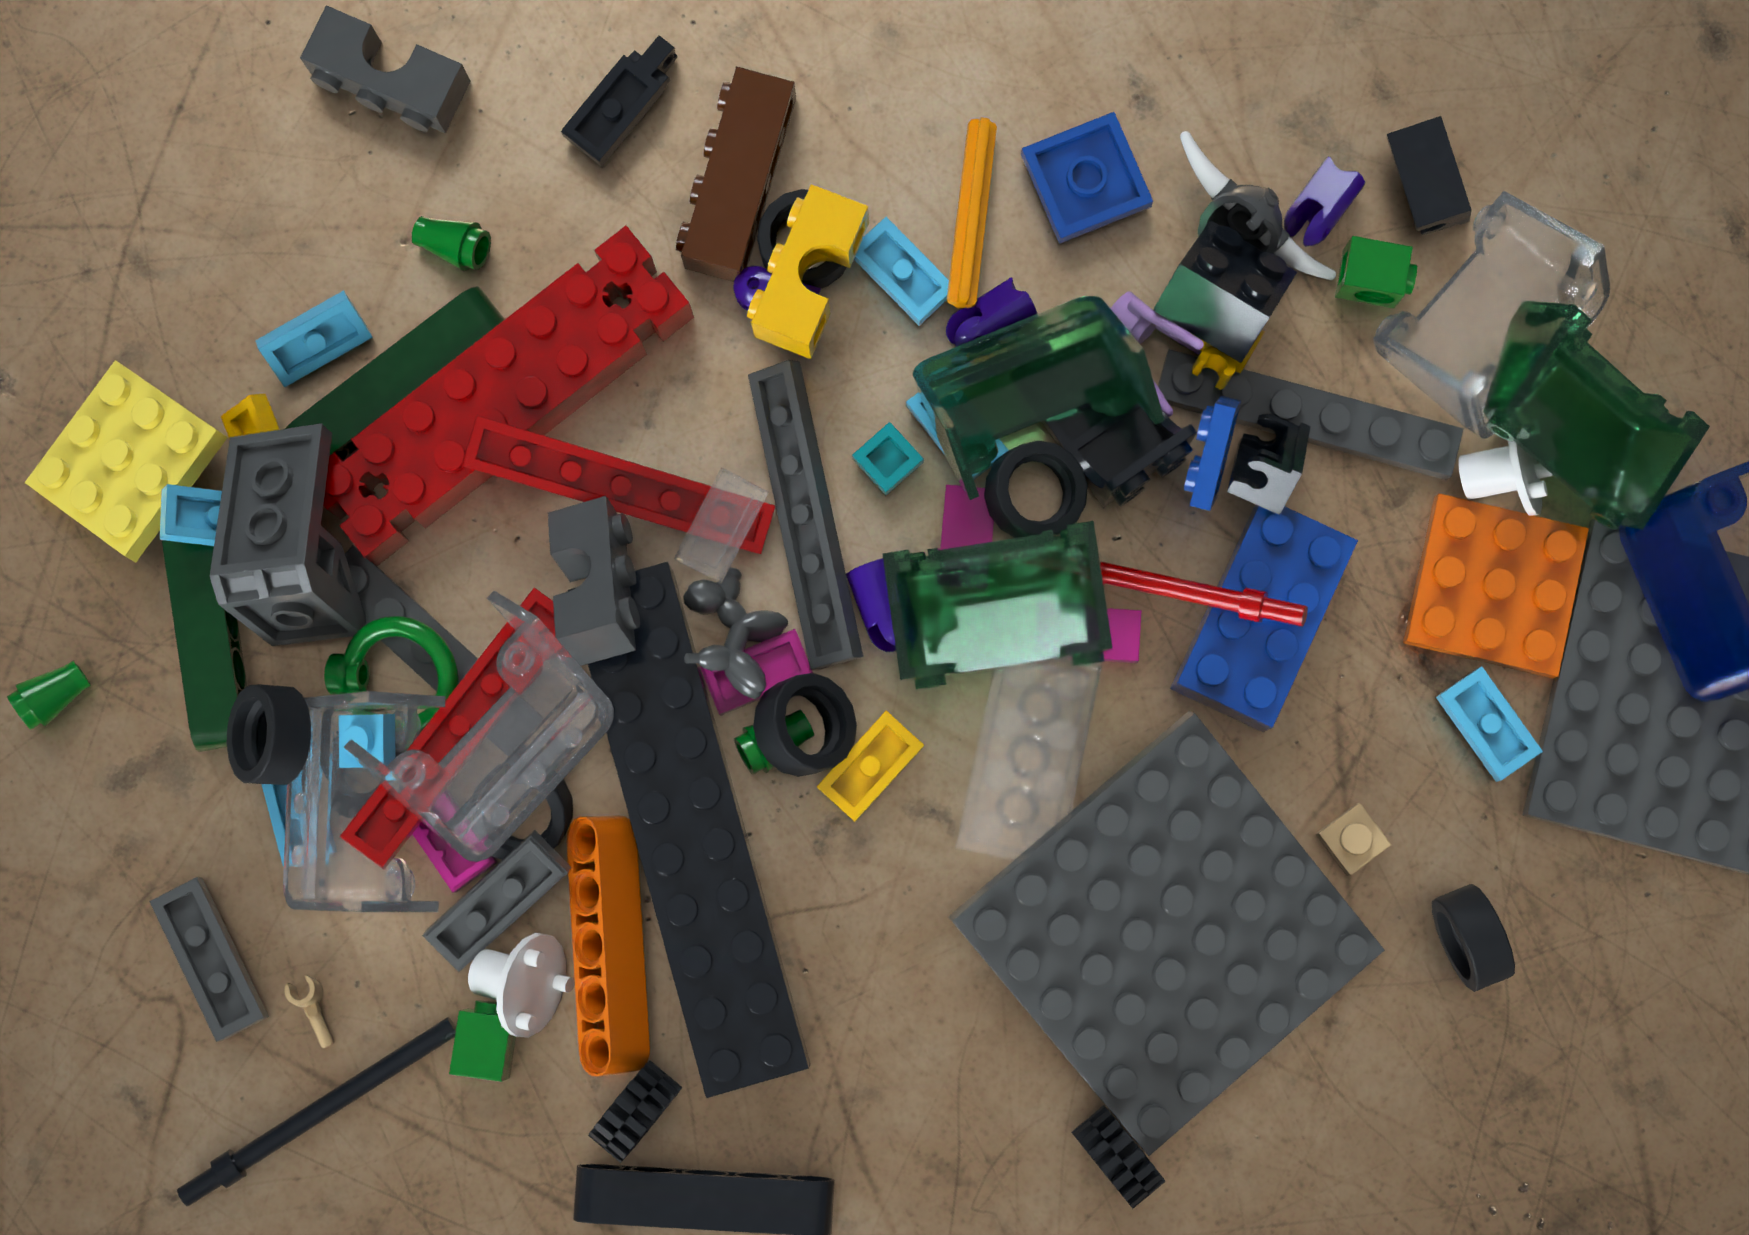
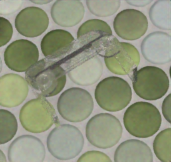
(512, 752)
(324, 799)

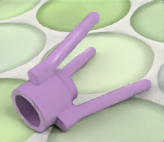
(1143, 321)

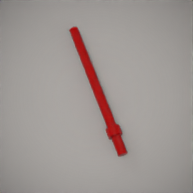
(1249, 604)

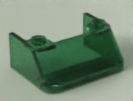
(1029, 375)

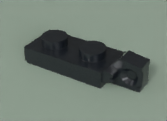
(620, 101)

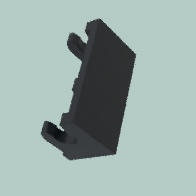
(1430, 176)
(1269, 469)

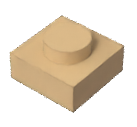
(1353, 839)

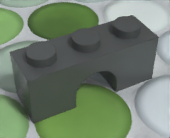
(422, 90)
(600, 613)

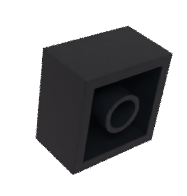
(1225, 290)

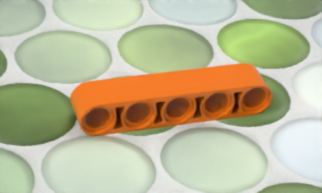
(607, 945)

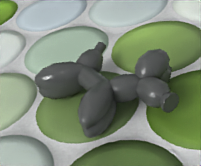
(757, 626)

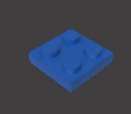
(1086, 177)
(1206, 471)

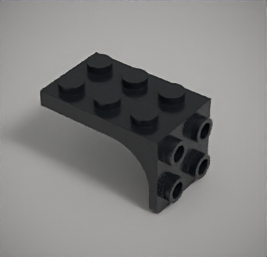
(1120, 449)

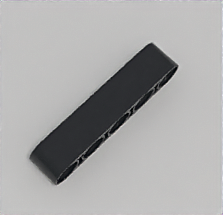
(703, 1199)

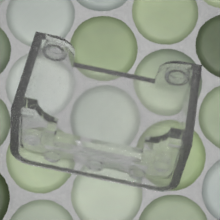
(1461, 331)

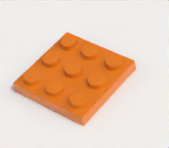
(1496, 586)

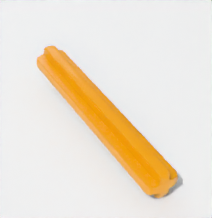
(971, 213)

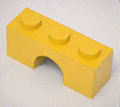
(822, 230)

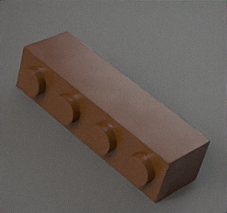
(738, 174)

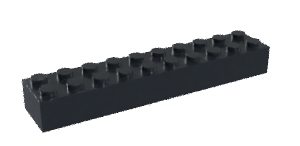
(697, 850)

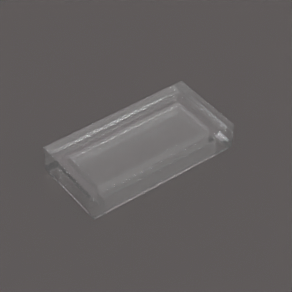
(721, 525)

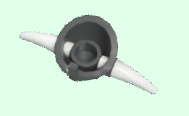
(1249, 211)

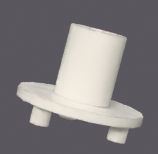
(1504, 471)
(524, 982)

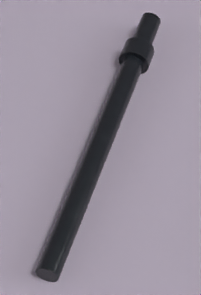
(232, 1165)

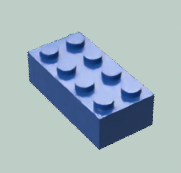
(1251, 665)

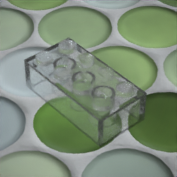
(1027, 755)

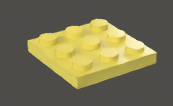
(119, 458)

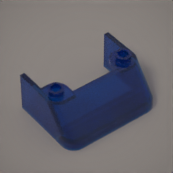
(1694, 584)

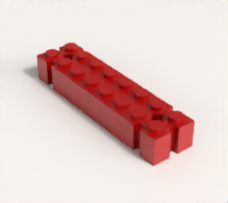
(520, 373)

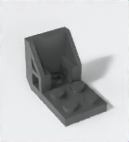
(270, 552)

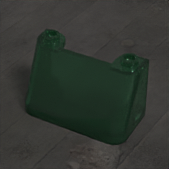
(1586, 416)
(998, 604)

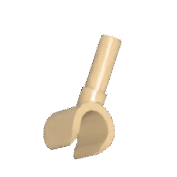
(311, 1008)

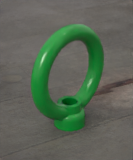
(351, 671)

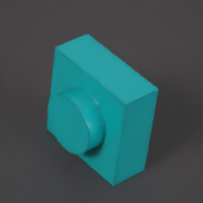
(887, 458)

